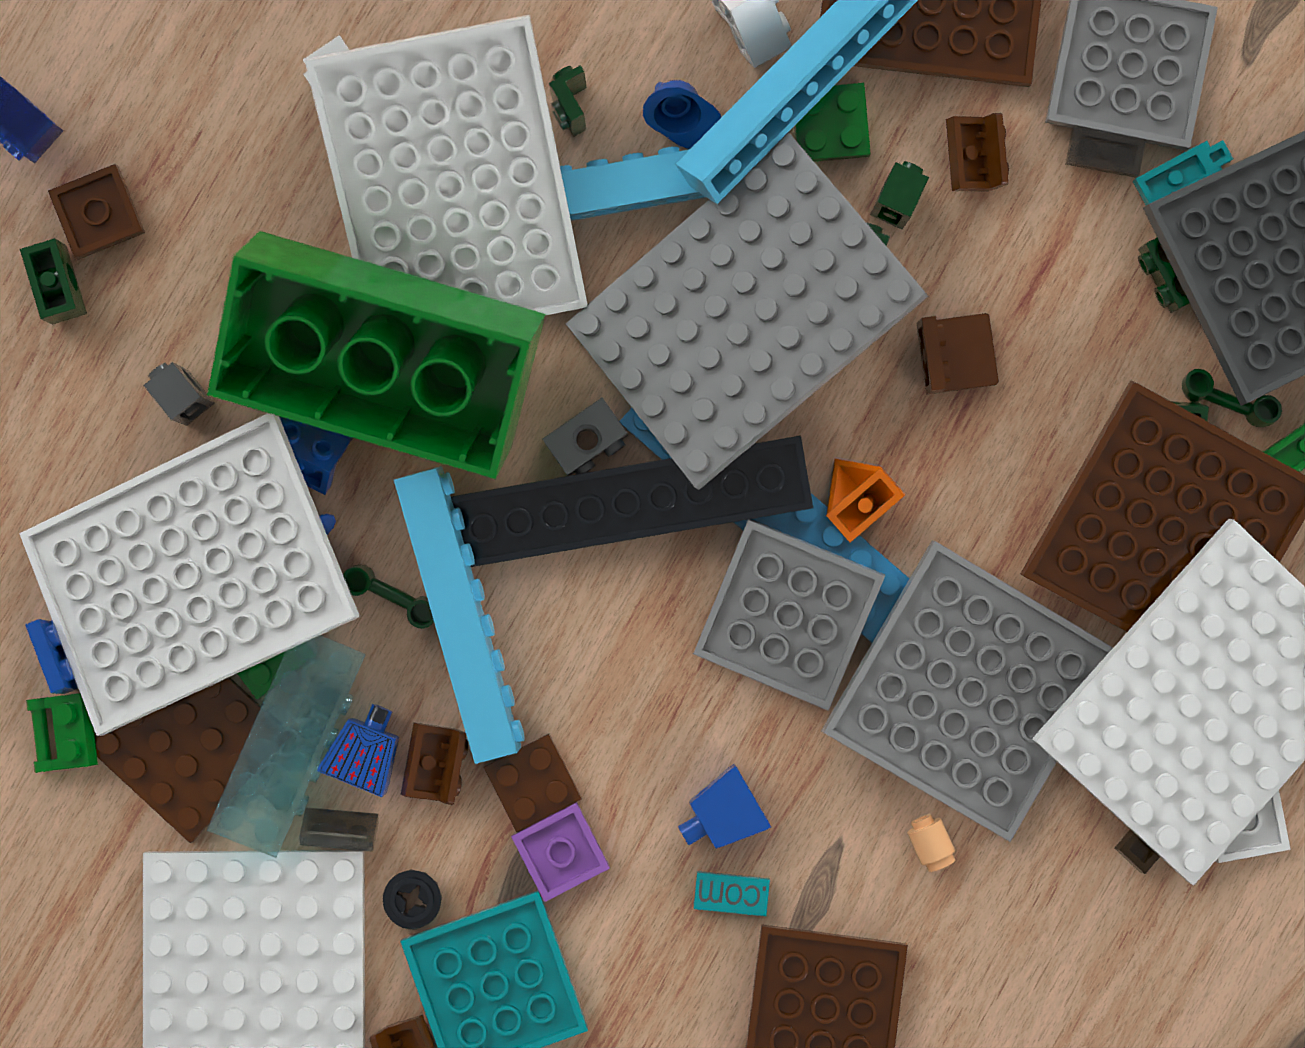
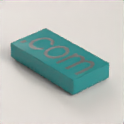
(731, 893)

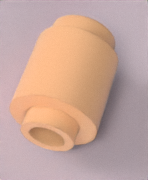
(931, 842)

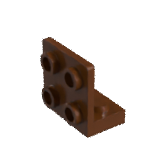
(957, 353)

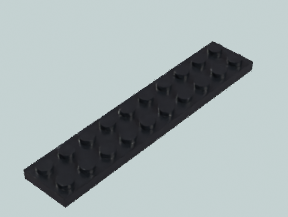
(631, 503)

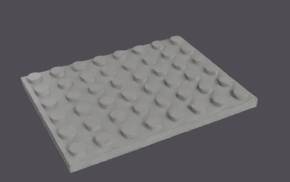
(745, 311)

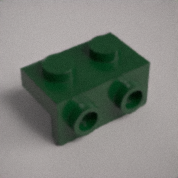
(567, 111)

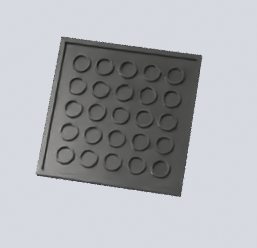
(1243, 263)

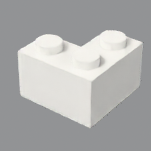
(756, 28)

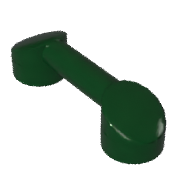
(1261, 413)
(362, 579)

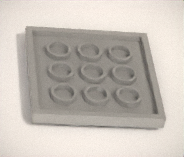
(1133, 68)
(789, 614)

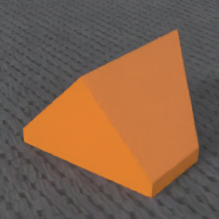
(859, 496)

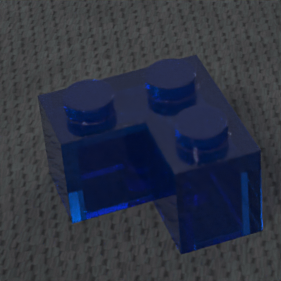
(23, 125)

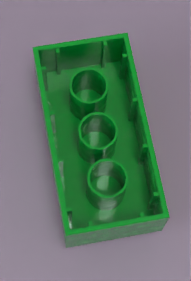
(374, 353)

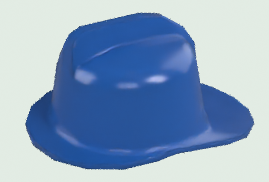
(679, 112)

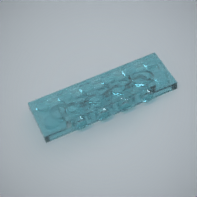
(287, 744)

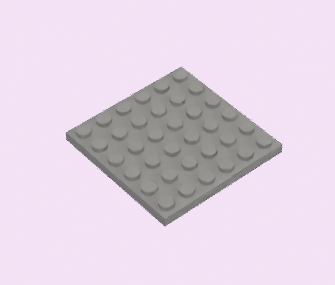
(963, 689)

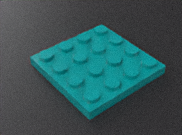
(495, 979)

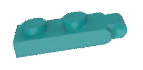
(1182, 171)

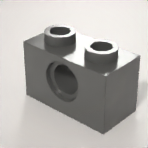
(178, 393)
(594, 418)

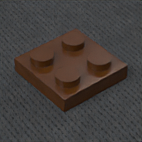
(96, 211)
(533, 783)

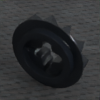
(395, 903)

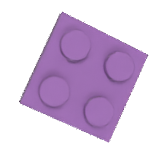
(560, 851)

